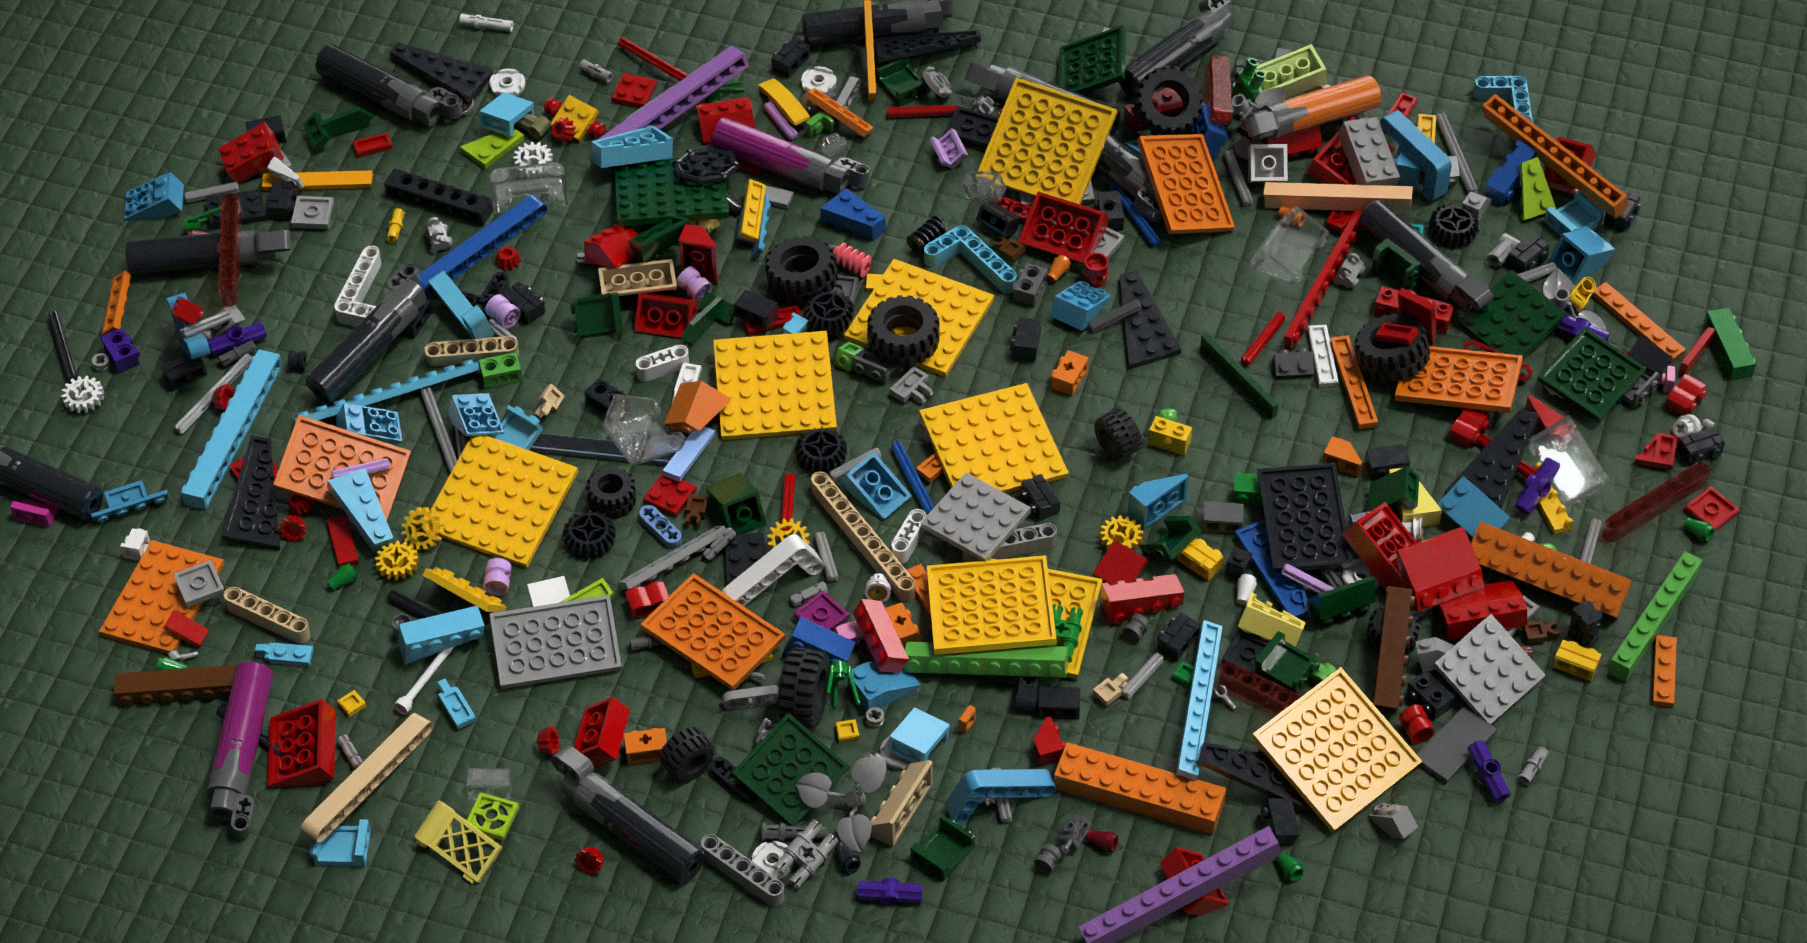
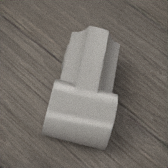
(1500, 252)

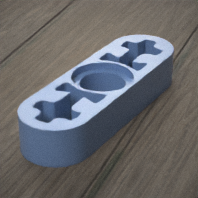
(662, 534)

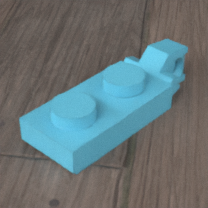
(285, 654)
(455, 705)

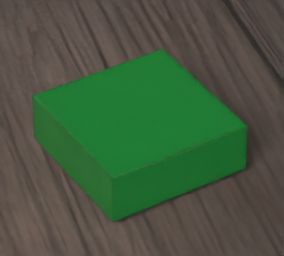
(1183, 674)

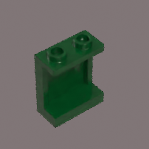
(902, 81)
(1397, 264)
(597, 314)
(1395, 489)
(1179, 534)
(1286, 663)
(943, 848)

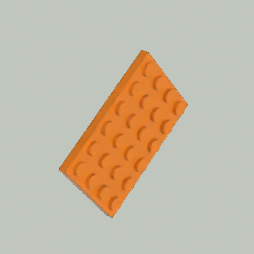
(1185, 183)
(1464, 380)
(320, 448)
(152, 597)
(713, 631)

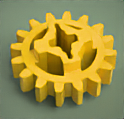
(429, 524)
(1122, 531)
(781, 534)
(397, 560)

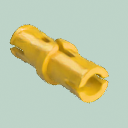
(395, 225)

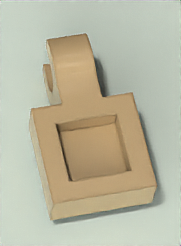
(550, 400)
(1110, 690)

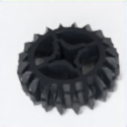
(1453, 225)
(829, 312)
(810, 445)
(579, 528)

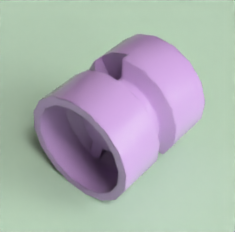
(691, 282)
(502, 311)
(497, 576)

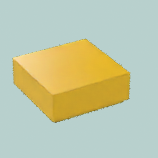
(872, 280)
(351, 703)
(847, 731)

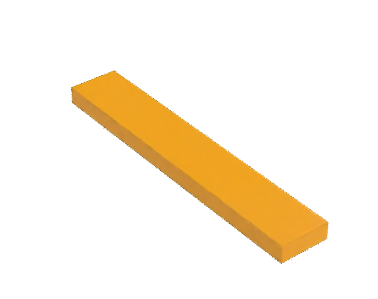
(869, 50)
(326, 180)

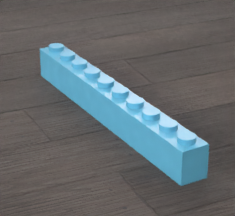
(231, 429)

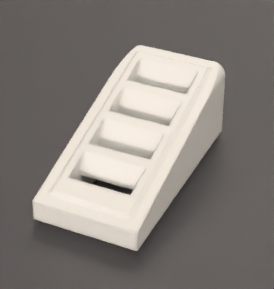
(282, 172)

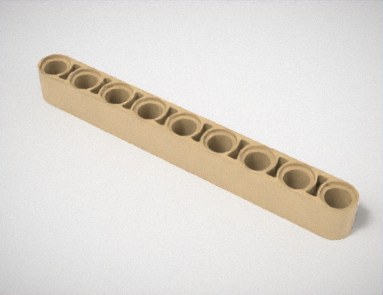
(863, 536)
(366, 777)

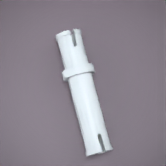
(483, 22)

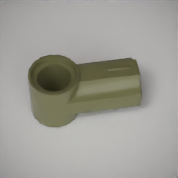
(535, 126)

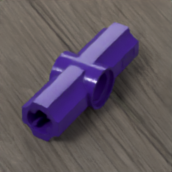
(1574, 326)
(236, 337)
(1538, 485)
(1484, 763)
(890, 891)

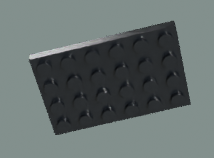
(1304, 517)

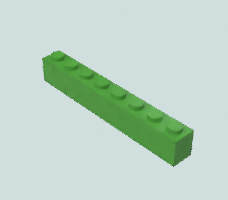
(1655, 616)
(1024, 661)

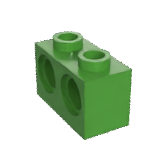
(500, 370)

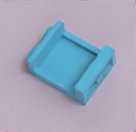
(504, 112)
(1574, 215)
(519, 428)
(917, 736)
(343, 846)

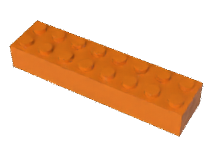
(1550, 569)
(1139, 788)

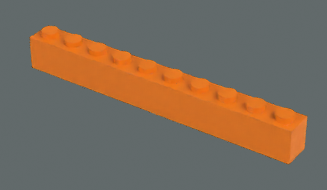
(1556, 156)

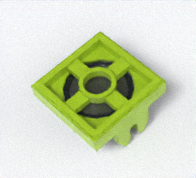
(493, 816)

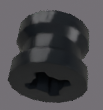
(297, 359)

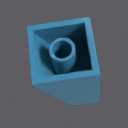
(1581, 254)

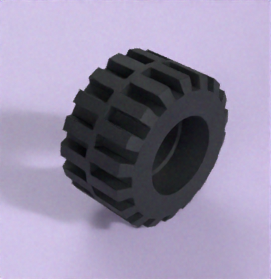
(1118, 434)
(611, 480)
(1374, 630)
(687, 754)

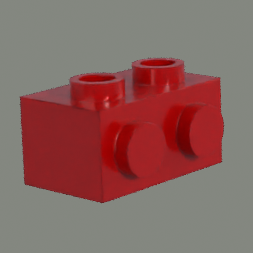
(186, 311)

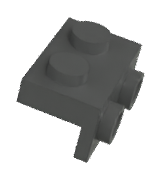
(1293, 364)
(871, 366)
(1641, 389)

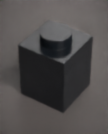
(1238, 563)

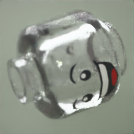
(833, 145)

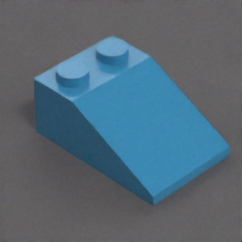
(875, 486)
(1156, 499)
(1469, 506)
(879, 687)

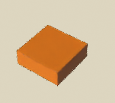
(967, 719)

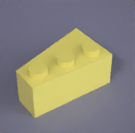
(1426, 509)
(1266, 621)

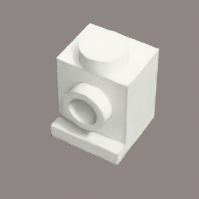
(135, 544)

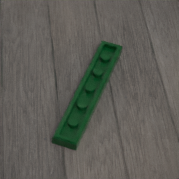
(1239, 375)

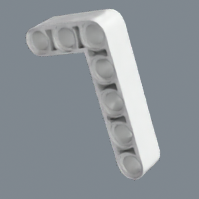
(349, 304)
(773, 566)

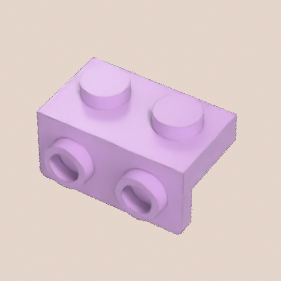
(949, 149)

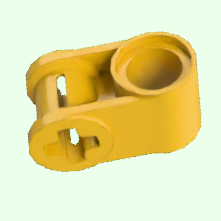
(1581, 293)

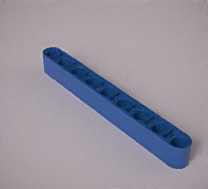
(485, 241)

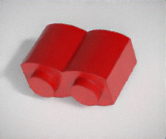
(1685, 395)
(1469, 426)
(646, 599)

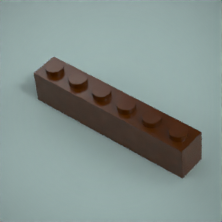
(1392, 649)
(173, 685)

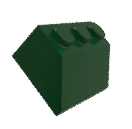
(657, 239)
(1343, 600)

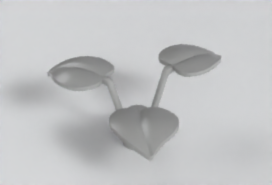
(1241, 106)
(1557, 289)
(869, 774)

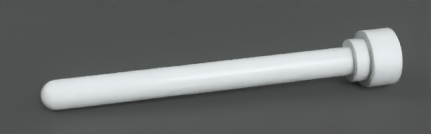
(404, 704)

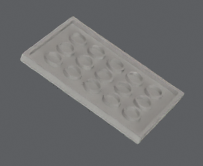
(555, 641)

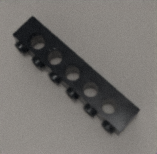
(438, 197)

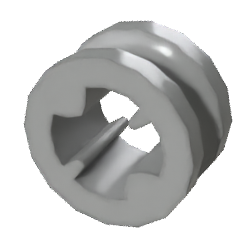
(100, 358)
(875, 712)

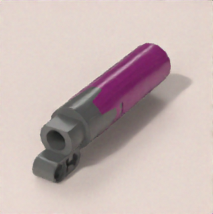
(788, 158)
(238, 746)

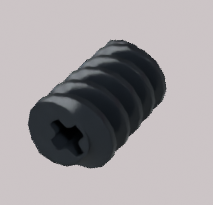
(925, 234)

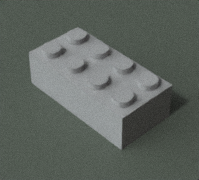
(1368, 152)

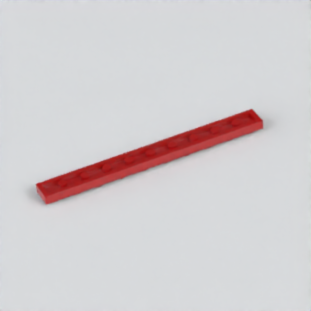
(1322, 282)

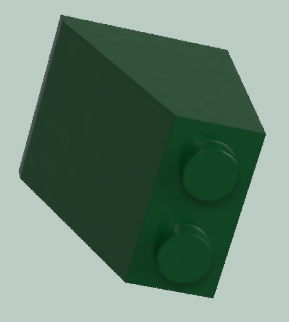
(736, 503)

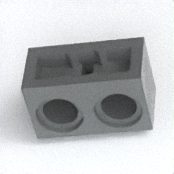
(1029, 284)

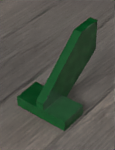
(322, 131)
(712, 309)

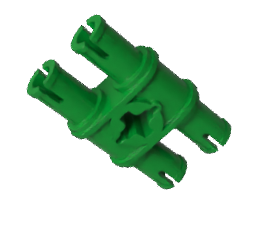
(1248, 82)
(1067, 631)

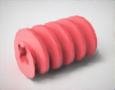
(852, 260)

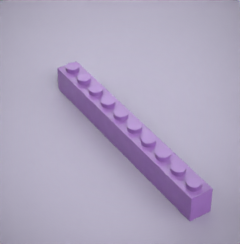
(686, 92)
(1182, 888)

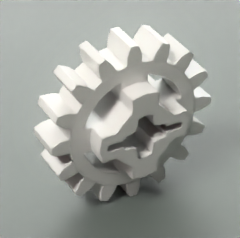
(532, 155)
(82, 394)

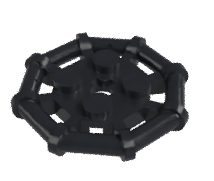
(706, 165)

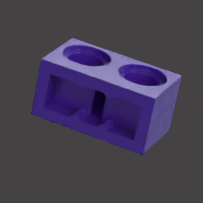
(120, 350)

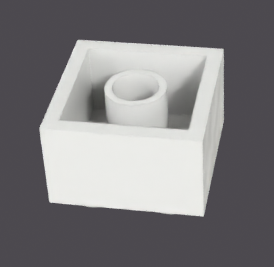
(1267, 163)

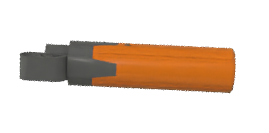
(1314, 108)

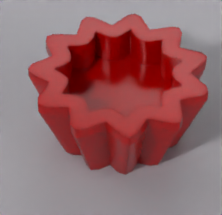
(563, 129)
(507, 258)
(222, 396)
(300, 504)
(292, 528)
(548, 740)
(589, 860)

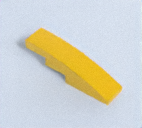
(784, 101)

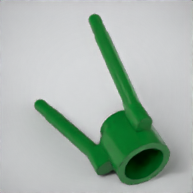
(717, 93)
(194, 223)
(838, 671)

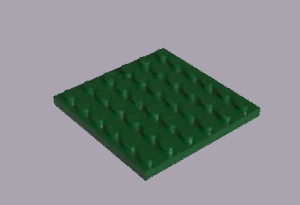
(653, 194)

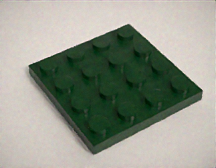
(1093, 61)
(1514, 317)
(1591, 374)
(781, 761)

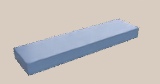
(685, 458)

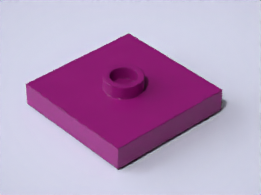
(823, 611)

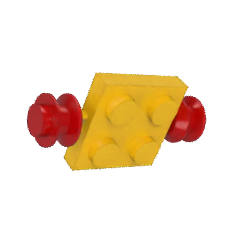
(581, 114)

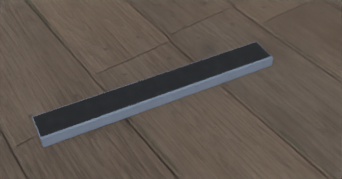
(585, 448)

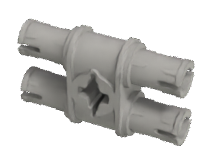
(815, 856)

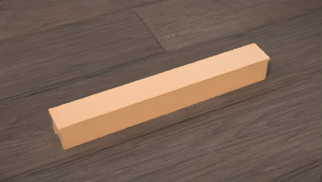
(1336, 196)

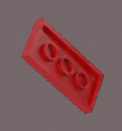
(1420, 309)

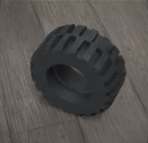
(1180, 83)
(796, 254)
(898, 313)
(1391, 364)
(804, 686)

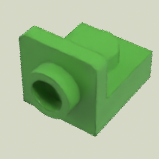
(818, 123)
(845, 355)

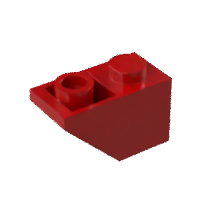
(1047, 744)

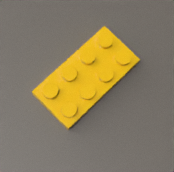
(461, 588)

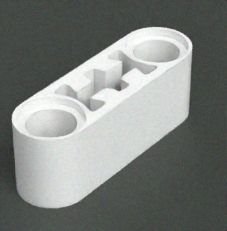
(661, 363)
(908, 536)

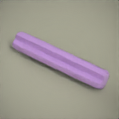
(780, 120)
(371, 467)
(1305, 579)

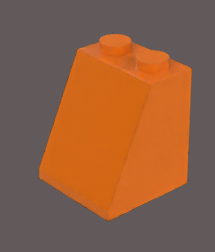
(694, 407)

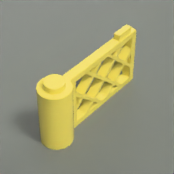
(434, 830)

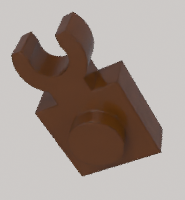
(1009, 249)
(696, 509)
(1538, 632)

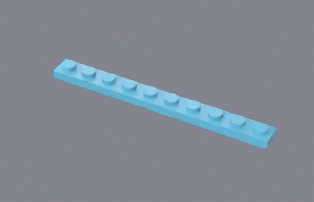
(394, 389)
(1199, 699)

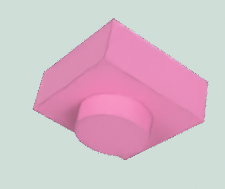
(1668, 379)

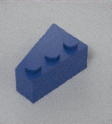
(1213, 133)
(1506, 180)
(853, 214)
(815, 637)

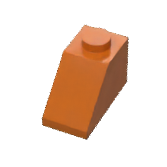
(1343, 455)

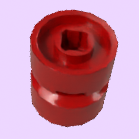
(1096, 270)
(1416, 724)

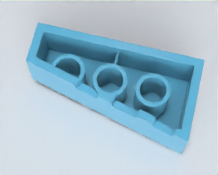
(632, 147)
(360, 503)
(439, 632)

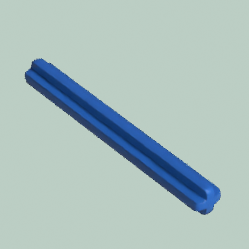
(1136, 216)
(912, 477)

